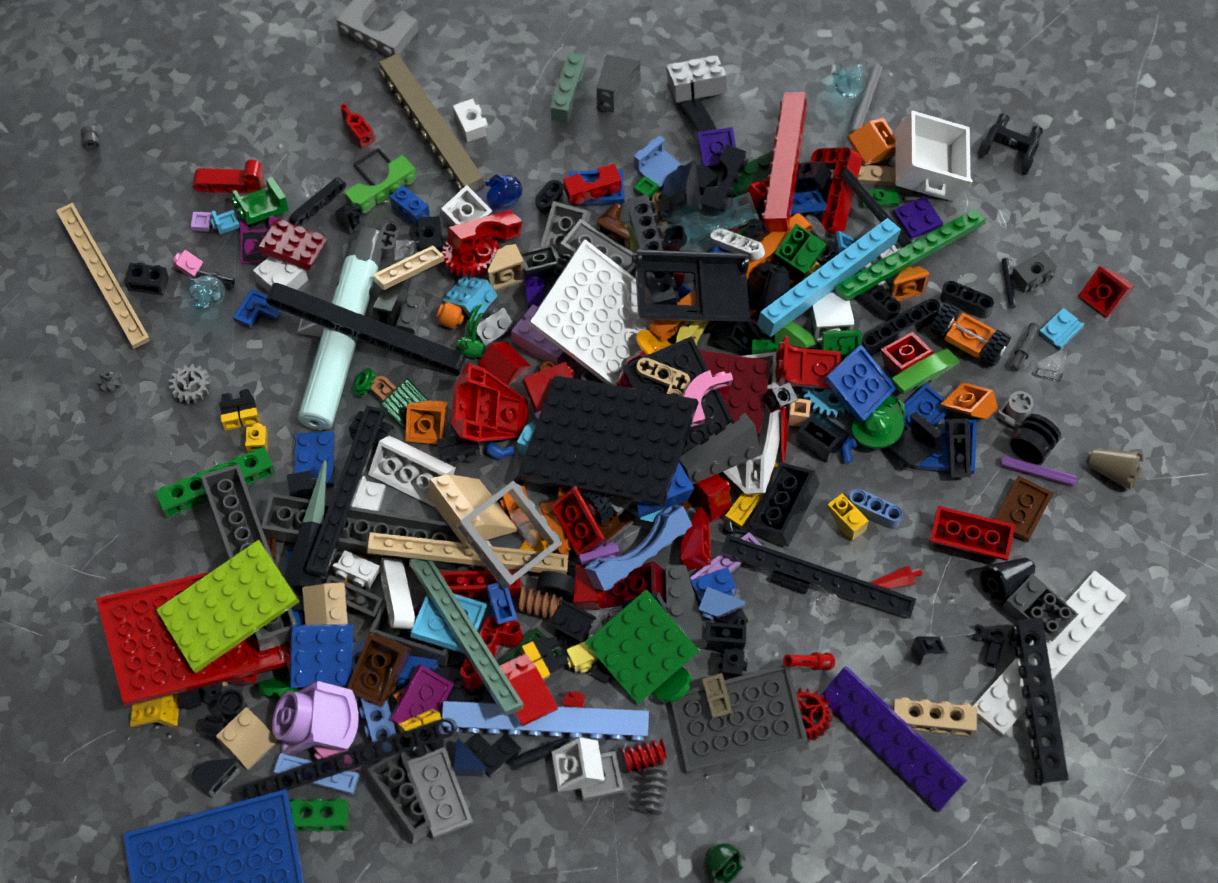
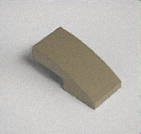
(717, 695)

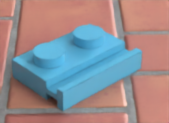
(1061, 329)

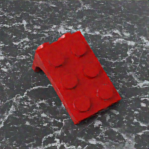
(804, 366)

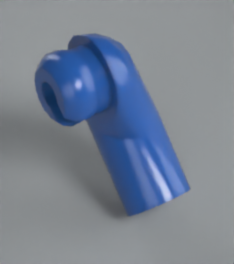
(846, 449)

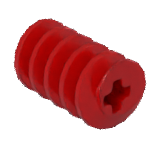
(644, 755)

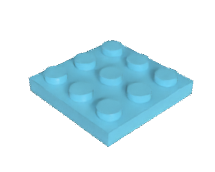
(433, 629)

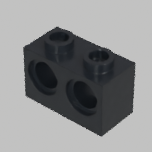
(145, 282)

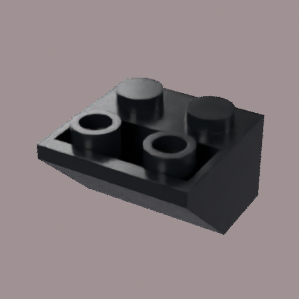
(821, 436)

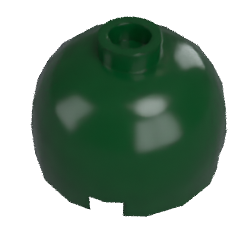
(723, 863)

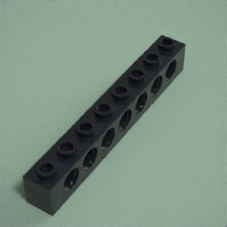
(648, 238)
(1035, 630)

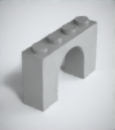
(388, 41)

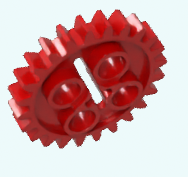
(473, 261)

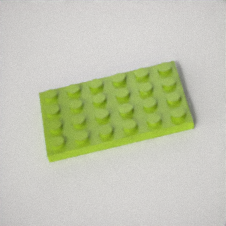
(227, 606)

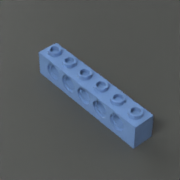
(370, 710)

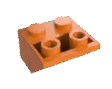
(874, 141)

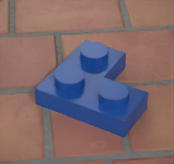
(252, 306)

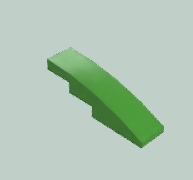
(925, 371)

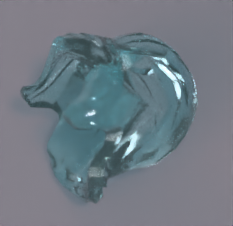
(849, 82)
(207, 290)

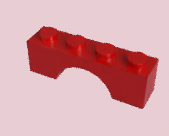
(500, 225)

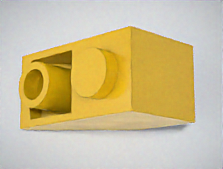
(848, 517)

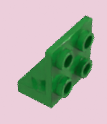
(840, 341)

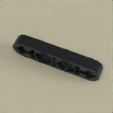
(318, 202)

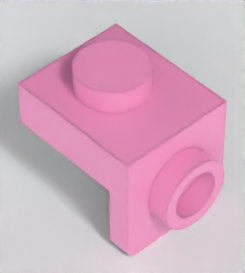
(186, 263)

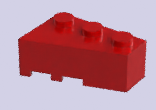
(714, 496)

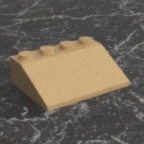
(459, 496)

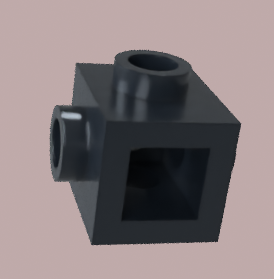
(733, 663)

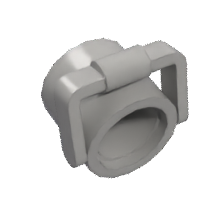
(1017, 409)

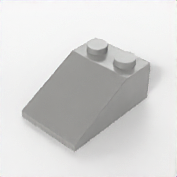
(560, 223)

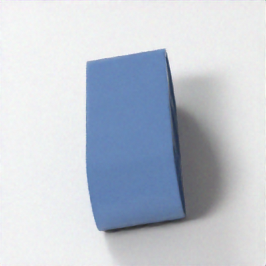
(885, 508)

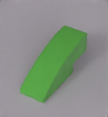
(797, 335)

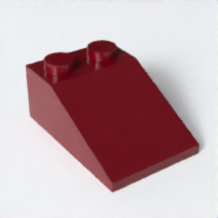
(648, 576)

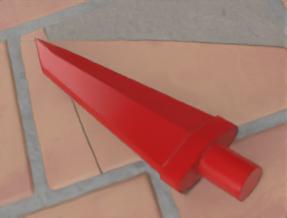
(784, 429)
(898, 578)

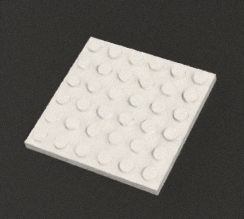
(593, 313)

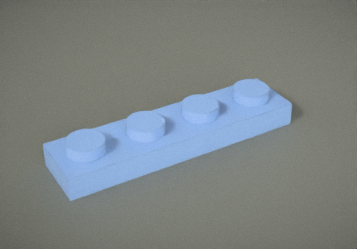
(342, 782)

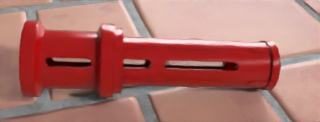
(794, 661)

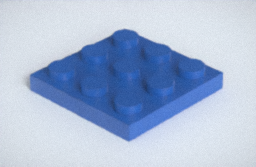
(860, 383)
(320, 654)

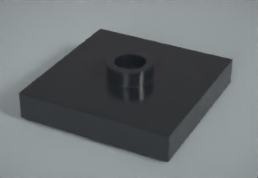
(458, 692)

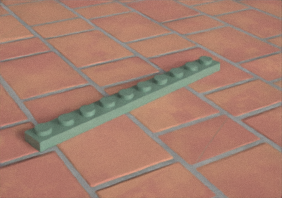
(467, 636)

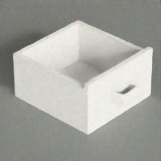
(932, 156)

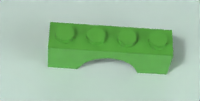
(400, 173)

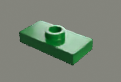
(885, 197)

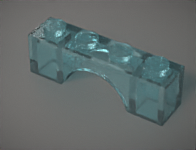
(739, 213)

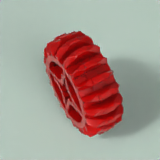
(816, 707)

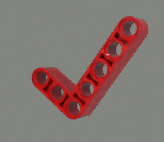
(840, 192)

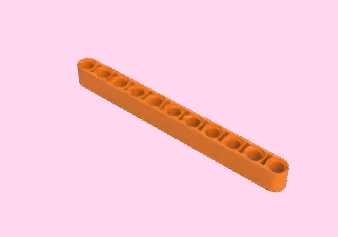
(666, 328)

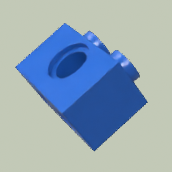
(409, 205)

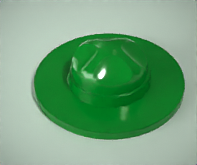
(880, 428)

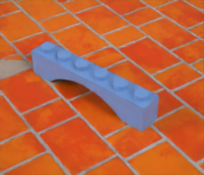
(668, 526)

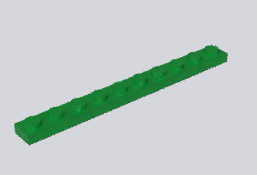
(909, 255)

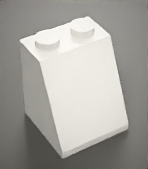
(830, 314)

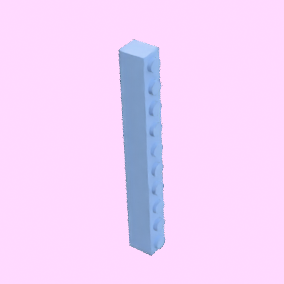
(564, 720)

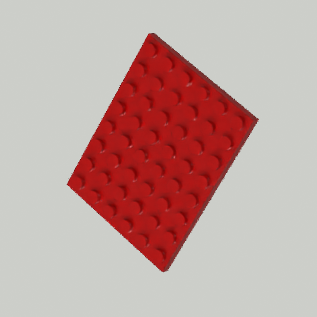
(147, 656)

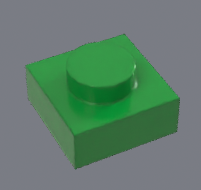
(646, 186)

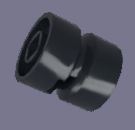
(231, 704)

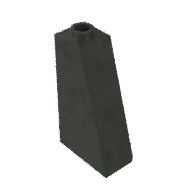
(390, 303)

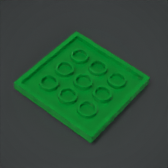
(642, 646)

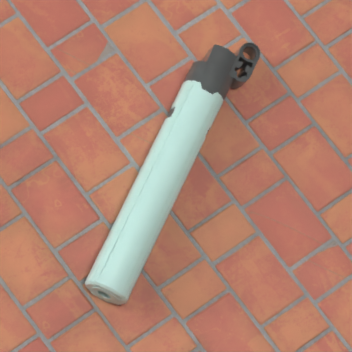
(336, 349)

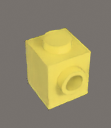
(580, 658)

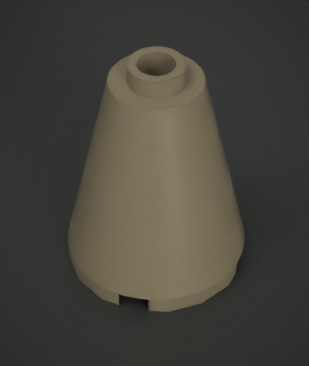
(1117, 465)

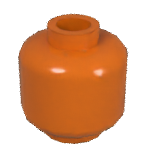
(449, 315)

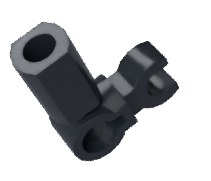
(996, 639)

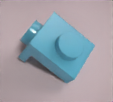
(225, 222)

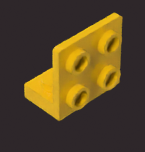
(160, 710)

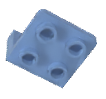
(655, 161)

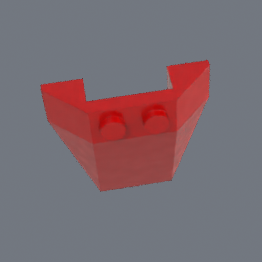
(486, 407)

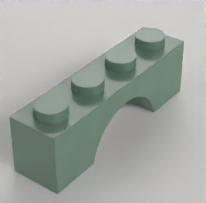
(564, 95)

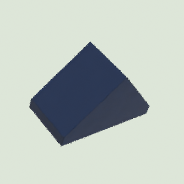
(467, 763)

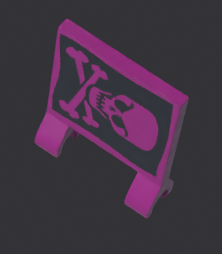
(250, 242)

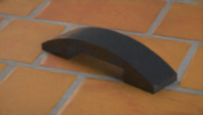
(697, 114)

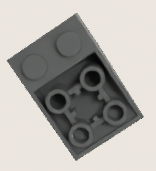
(1036, 600)

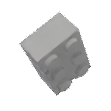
(704, 73)

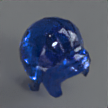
(504, 191)

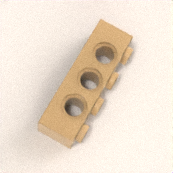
(944, 725)

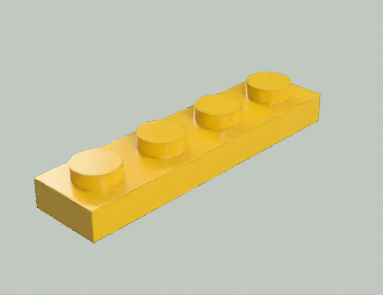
(745, 506)

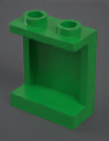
(261, 203)

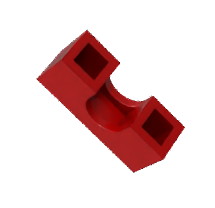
(580, 191)

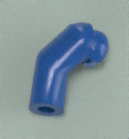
(497, 452)

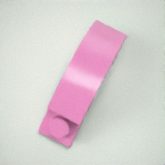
(702, 385)

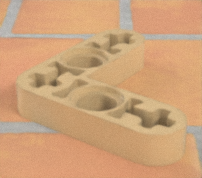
(670, 381)

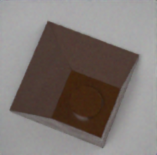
(615, 230)

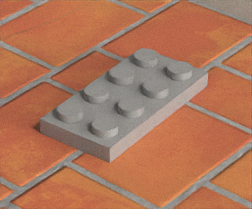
(440, 792)

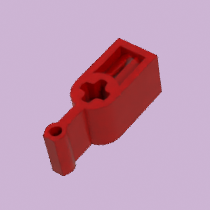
(357, 127)

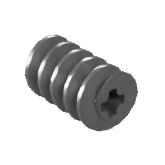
(652, 790)

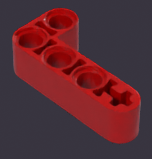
(228, 180)
(493, 636)

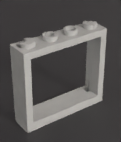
(487, 555)

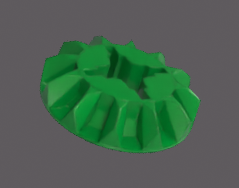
(364, 382)

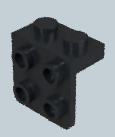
(918, 441)

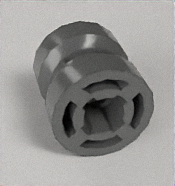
(90, 138)

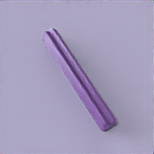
(1038, 471)

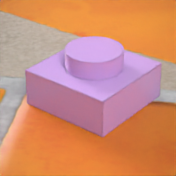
(201, 221)

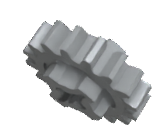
(190, 384)

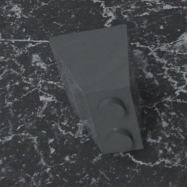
(617, 82)

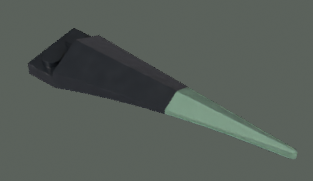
(296, 571)

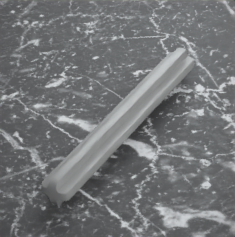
(866, 98)

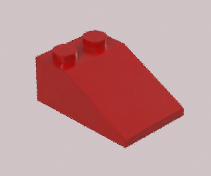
(530, 688)

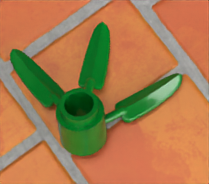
(470, 346)

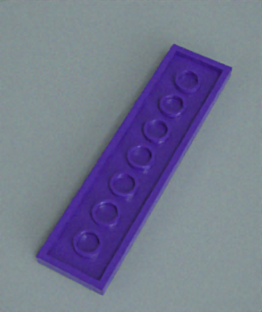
(893, 739)

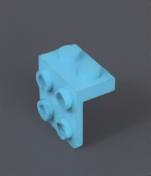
(470, 293)

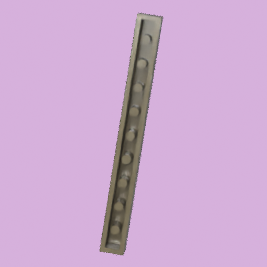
(431, 124)

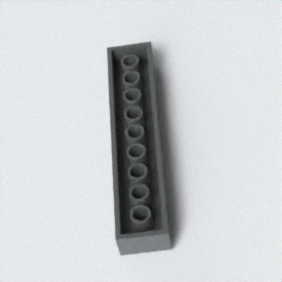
(286, 514)
(239, 529)

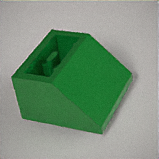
(800, 250)

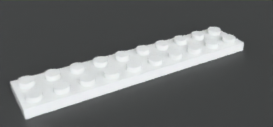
(1094, 604)

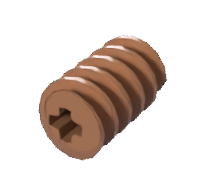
(537, 603)

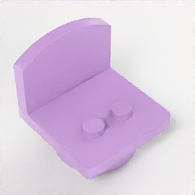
(316, 716)

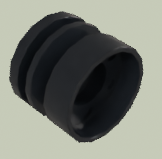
(1035, 439)

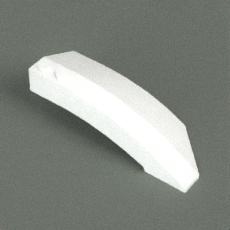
(754, 474)

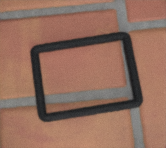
(366, 157)

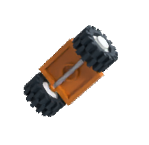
(970, 334)

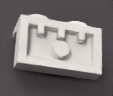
(369, 495)
(356, 569)

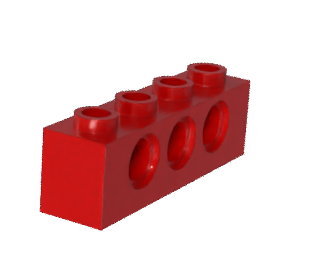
(473, 583)

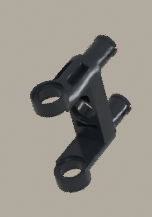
(1003, 136)

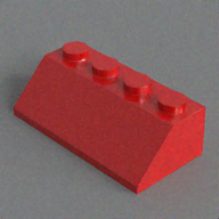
(972, 533)

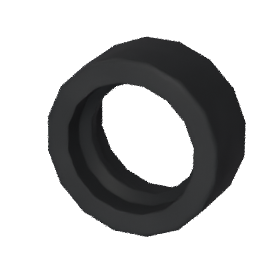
(556, 583)

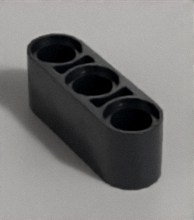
(971, 306)

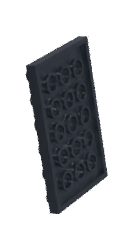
(686, 358)

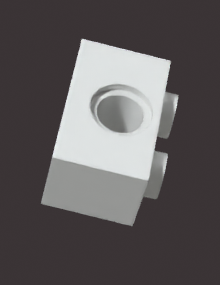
(470, 120)

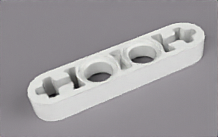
(724, 238)

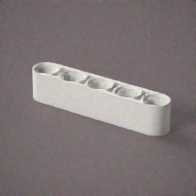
(396, 593)

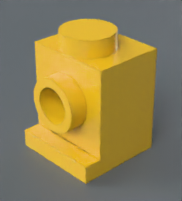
(256, 437)

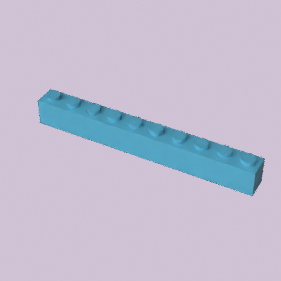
(825, 278)

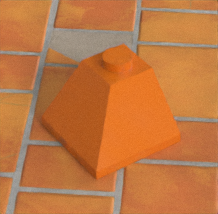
(910, 283)
(971, 401)
(426, 421)

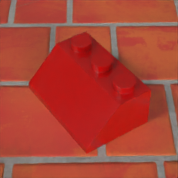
(577, 522)

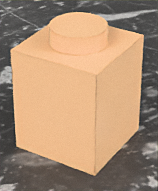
(799, 412)

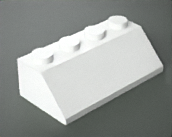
(407, 468)

